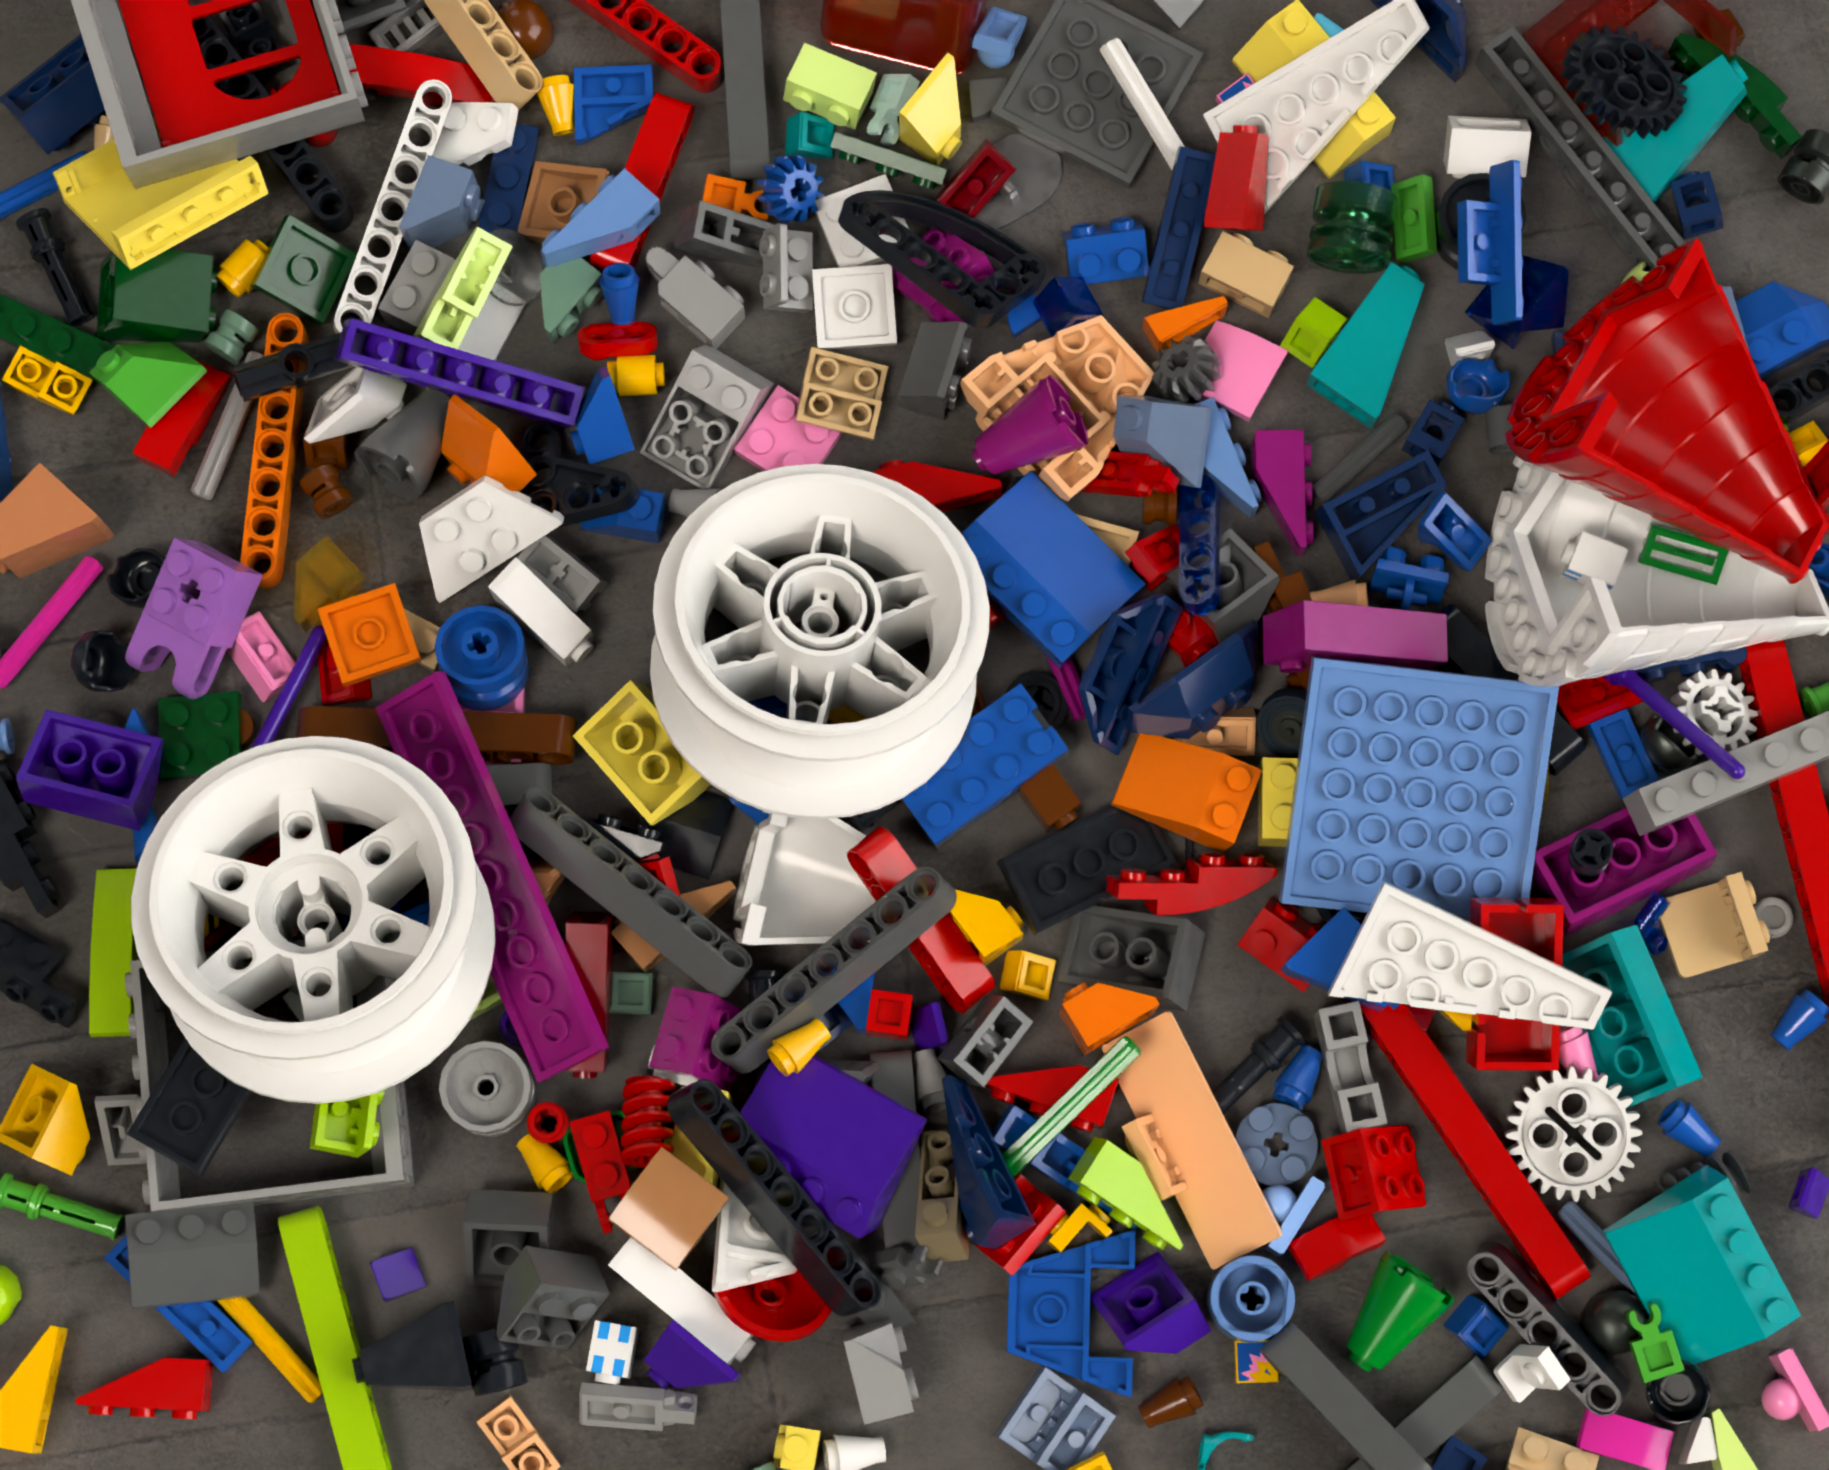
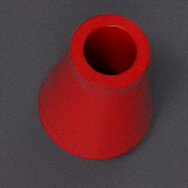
(539, 1115)

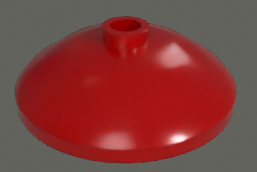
(790, 1315)

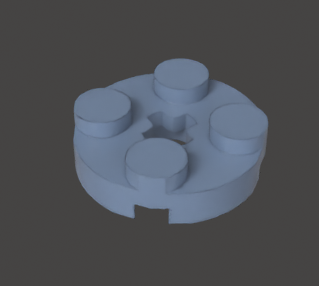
(1295, 1131)

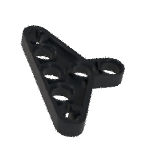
(573, 478)

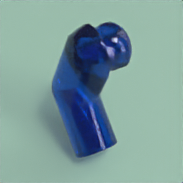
(1649, 926)

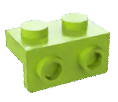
(346, 1126)

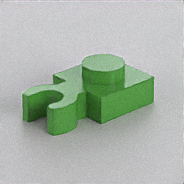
(1654, 1350)

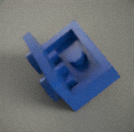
(1107, 251)

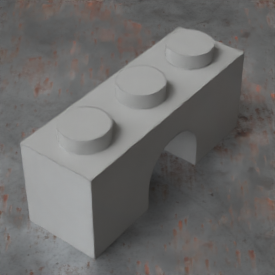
(1347, 1067)

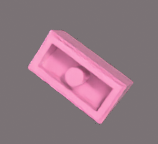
(261, 657)

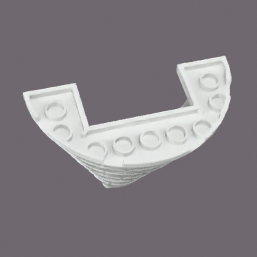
(1571, 631)

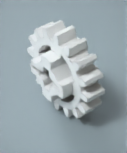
(1716, 709)

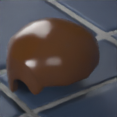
(528, 25)

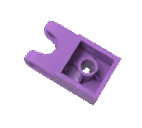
(193, 614)

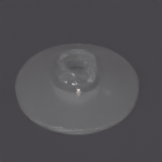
(522, 269)

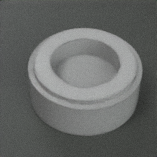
(1776, 916)

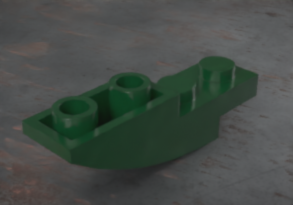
(1763, 98)

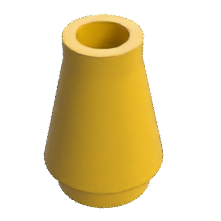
(558, 103)
(797, 1047)
(546, 1164)

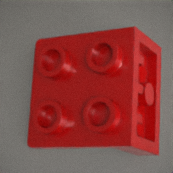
(1373, 1171)

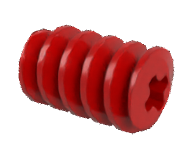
(645, 1119)

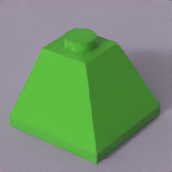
(147, 377)

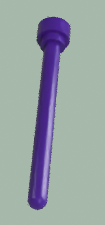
(291, 687)
(1678, 721)

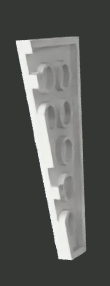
(1320, 91)
(1444, 963)

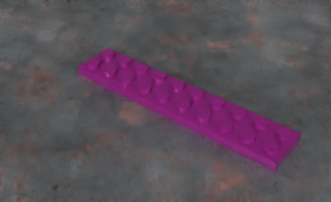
(529, 954)

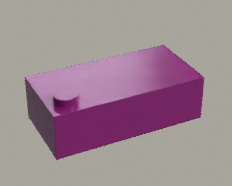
(1353, 634)
(1634, 871)

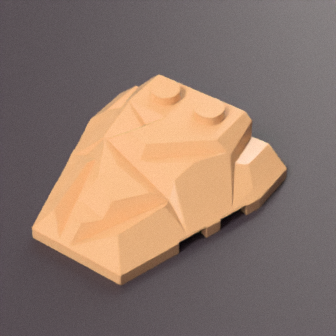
(1093, 369)

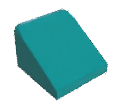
(809, 136)

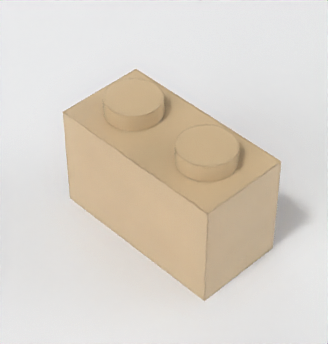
(1246, 273)

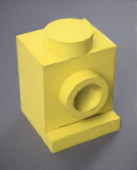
(796, 1448)

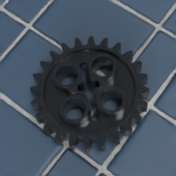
(1624, 81)

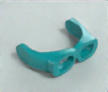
(1209, 1443)

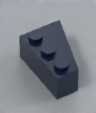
(1378, 511)

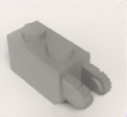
(694, 297)

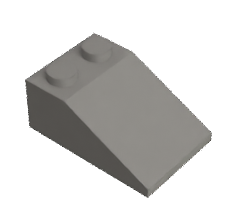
(416, 288)

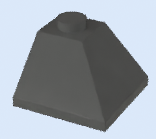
(1244, 586)

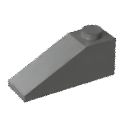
(720, 234)

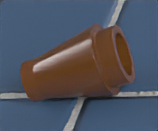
(1172, 1402)

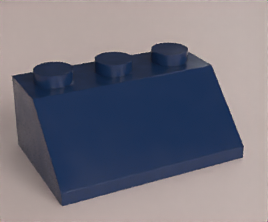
(57, 98)

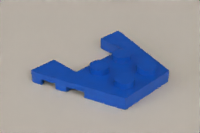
(1052, 1312)

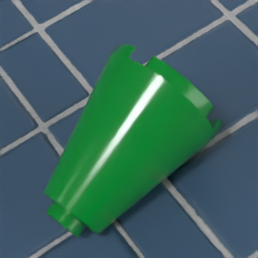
(1394, 1312)

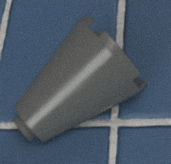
(407, 445)

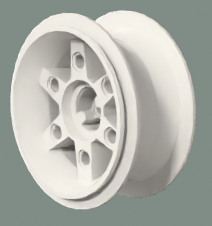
(831, 537)
(198, 868)

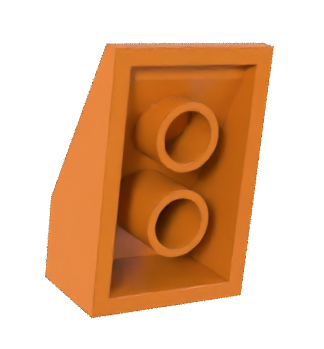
(1187, 790)

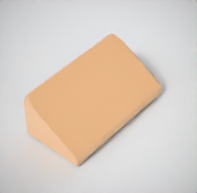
(1231, 735)

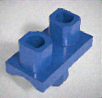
(1409, 582)

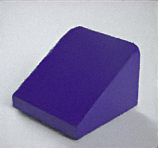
(928, 1027)
(1809, 1193)
(398, 1274)

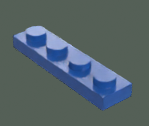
(199, 1322)

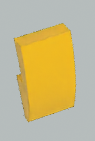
(46, 381)

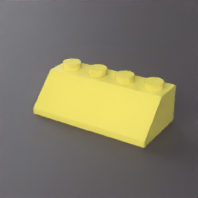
(1287, 38)

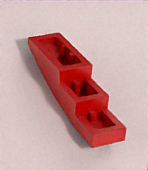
(403, 72)

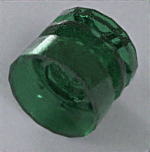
(1352, 227)

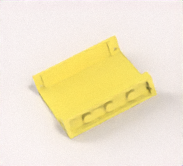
(157, 216)

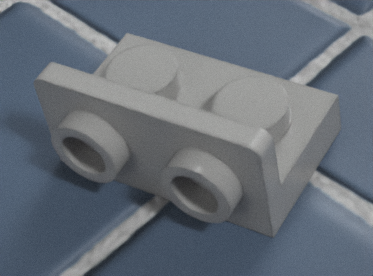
(786, 269)

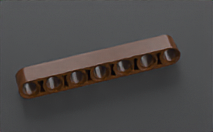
(497, 734)

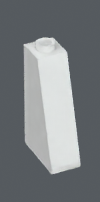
(682, 1301)

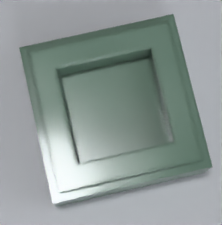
(631, 993)

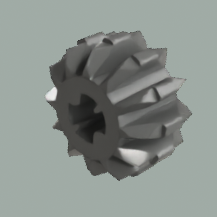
(1186, 370)

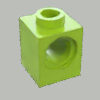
(1313, 332)

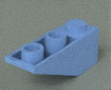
(608, 220)
(1225, 463)

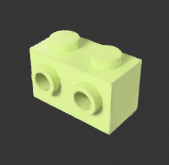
(829, 86)

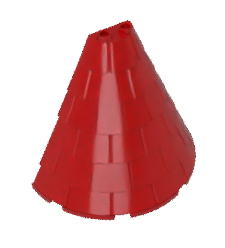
(1672, 418)

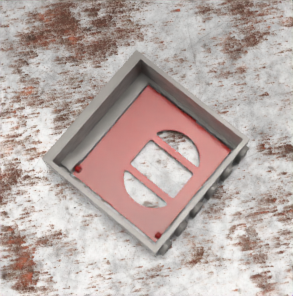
(192, 115)

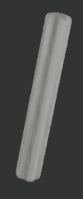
(222, 441)

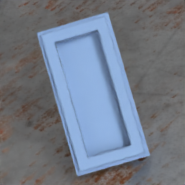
(1290, 1210)

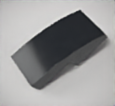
(253, 36)

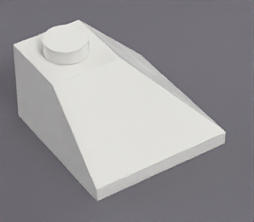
(355, 404)

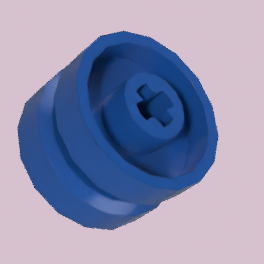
(483, 657)

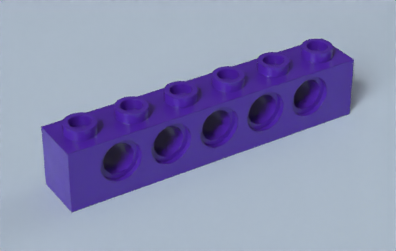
(459, 373)

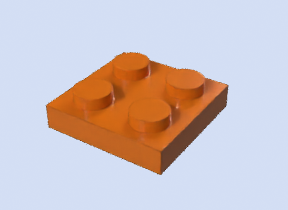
(369, 634)

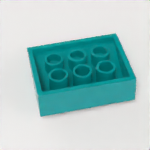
(1702, 1267)

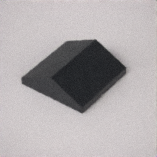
(695, 834)

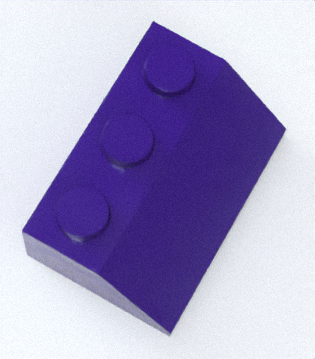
(91, 770)

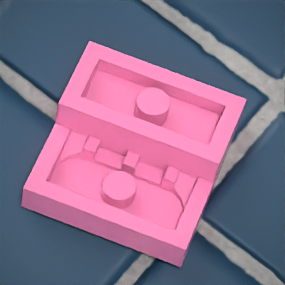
(1245, 368)

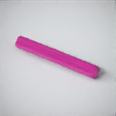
(48, 618)

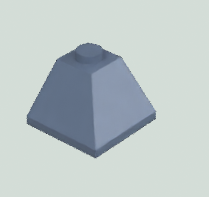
(1166, 432)

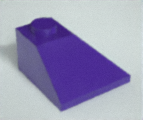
(1151, 1309)
(686, 1361)

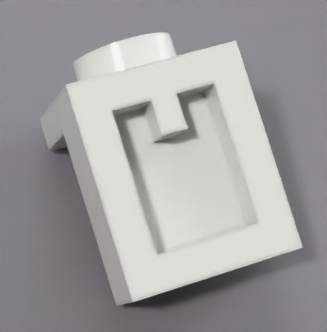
(1529, 1369)

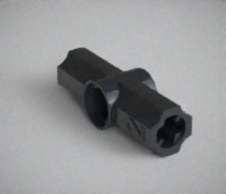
(270, 374)

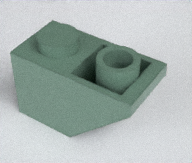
(566, 294)

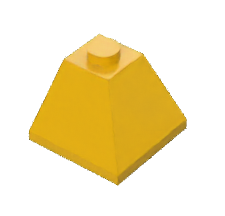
(986, 925)
(47, 1121)

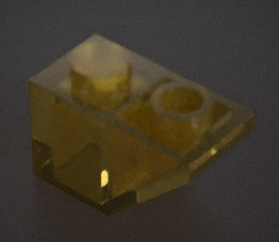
(322, 579)

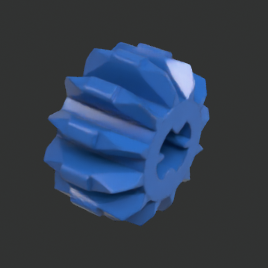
(790, 188)

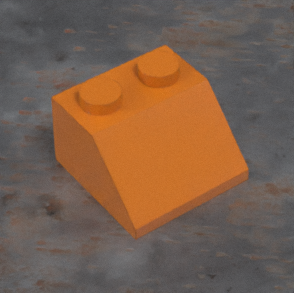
(481, 448)
(1103, 1013)

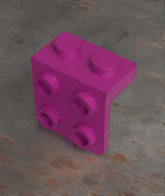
(957, 251)
(687, 1035)

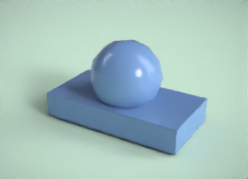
(998, 37)

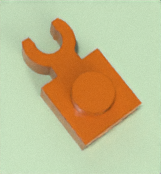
(730, 195)

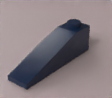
(985, 1185)

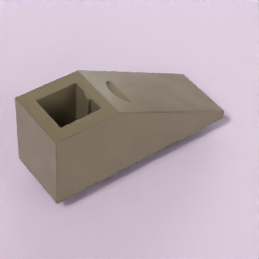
(938, 1204)

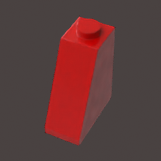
(1238, 181)

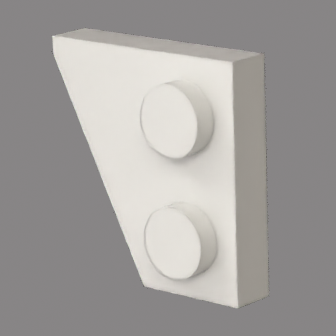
(475, 131)

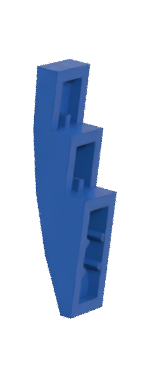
(1054, 1161)

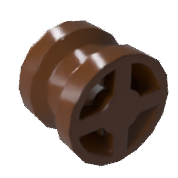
(1159, 508)

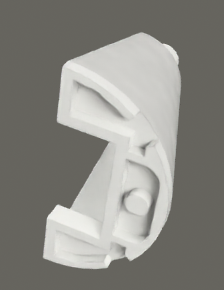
(798, 882)

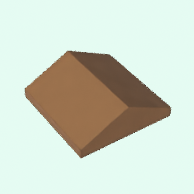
(555, 194)

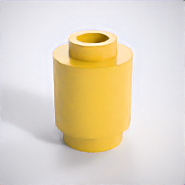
(241, 267)
(636, 375)

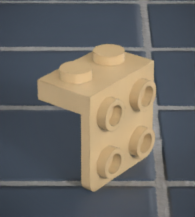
(1714, 926)

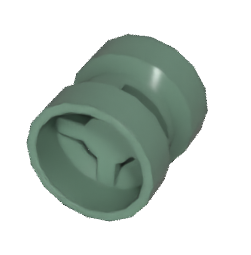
(231, 337)

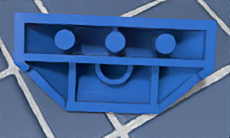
(1782, 326)

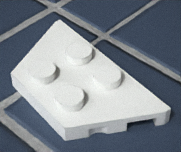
(479, 532)
(744, 1249)

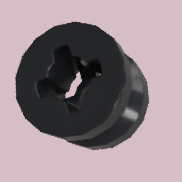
(1593, 844)

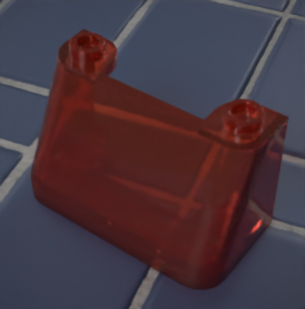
(905, 30)

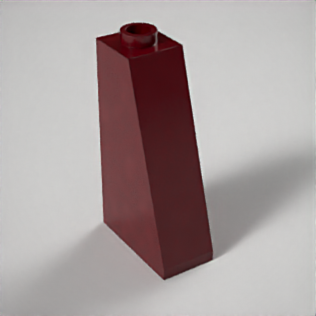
(591, 952)

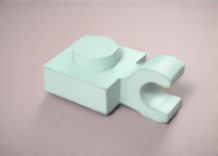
(888, 101)

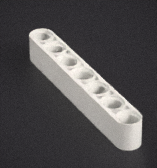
(397, 192)

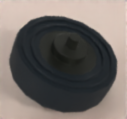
(1281, 721)

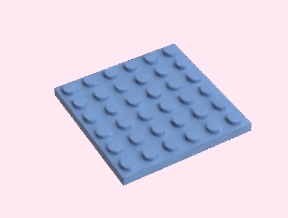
(1416, 786)

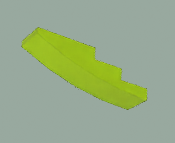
(111, 953)

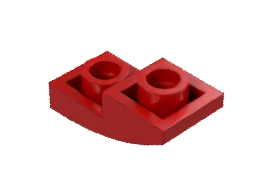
(1334, 1243)

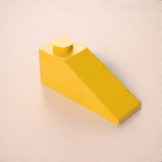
(30, 1393)

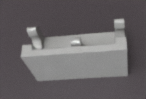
(563, 572)

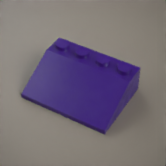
(835, 1139)

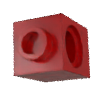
(889, 1015)

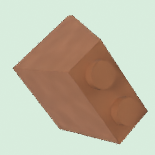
(45, 525)

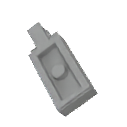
(634, 1407)

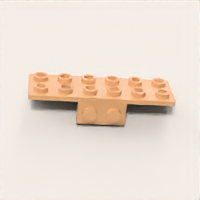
(1190, 1146)

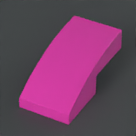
(1625, 1440)

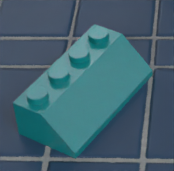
(1638, 1030)

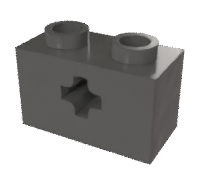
(985, 1040)

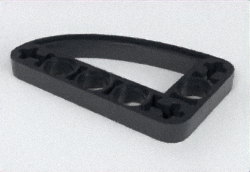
(870, 215)

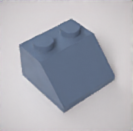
(441, 204)

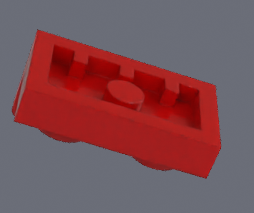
(1046, 1216)

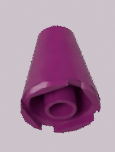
(1032, 430)

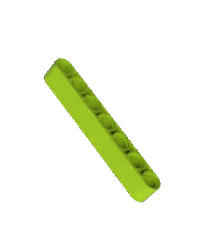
(333, 1340)

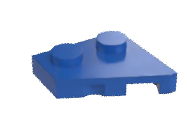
(609, 98)

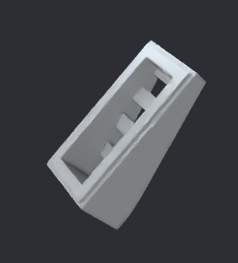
(419, 36)

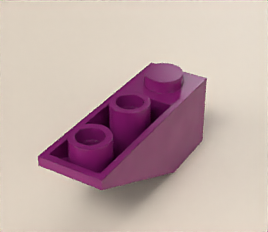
(1280, 477)

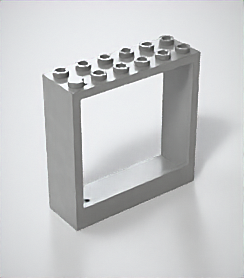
(390, 1155)

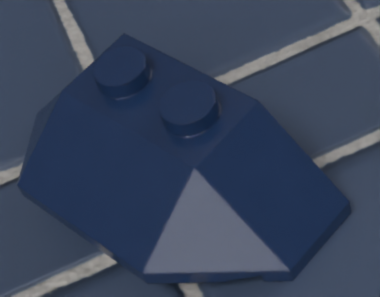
(1447, 34)
(1125, 666)
(1201, 691)

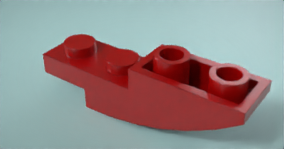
(1206, 885)

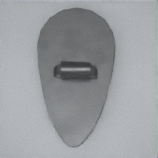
(1028, 187)

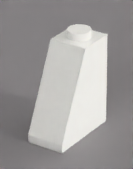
(541, 613)

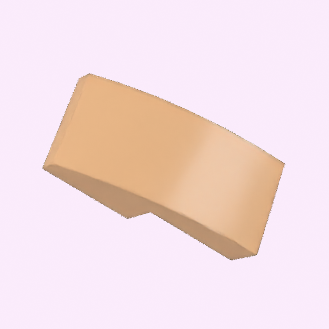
(516, 1437)

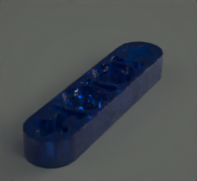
(1199, 544)

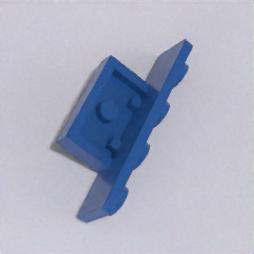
(1492, 242)

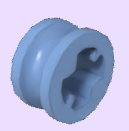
(7, 740)

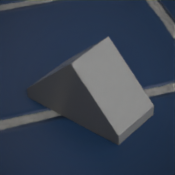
(115, 1118)

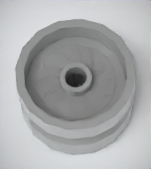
(507, 1104)

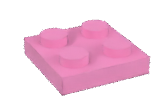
(779, 440)

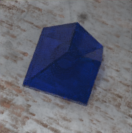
(1544, 302)

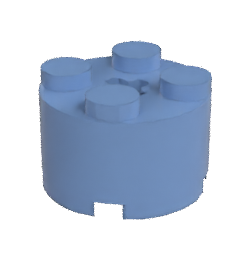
(1268, 1282)

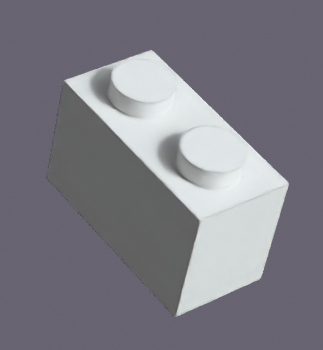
(1481, 142)

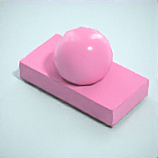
(1793, 1393)

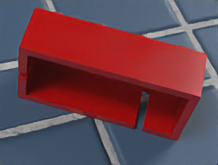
(1517, 1043)

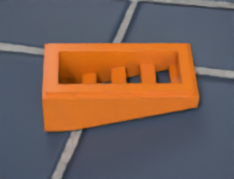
(1182, 321)

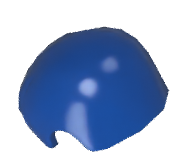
(1477, 385)

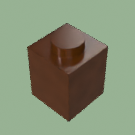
(1050, 799)

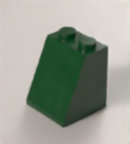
(158, 299)

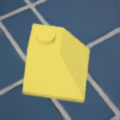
(932, 115)

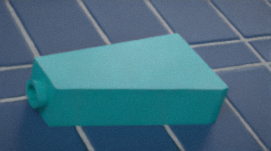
(1710, 100)
(1366, 352)

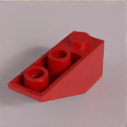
(1045, 1087)
(165, 1384)

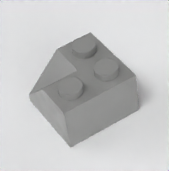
(877, 1370)

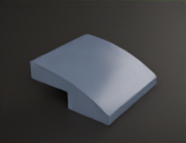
(1054, 1422)

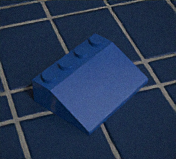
(1048, 569)

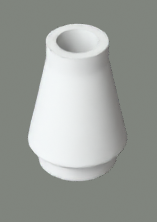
(853, 1452)

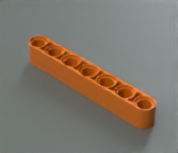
(278, 469)

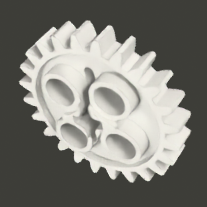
(1598, 1106)

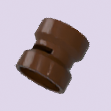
(326, 490)

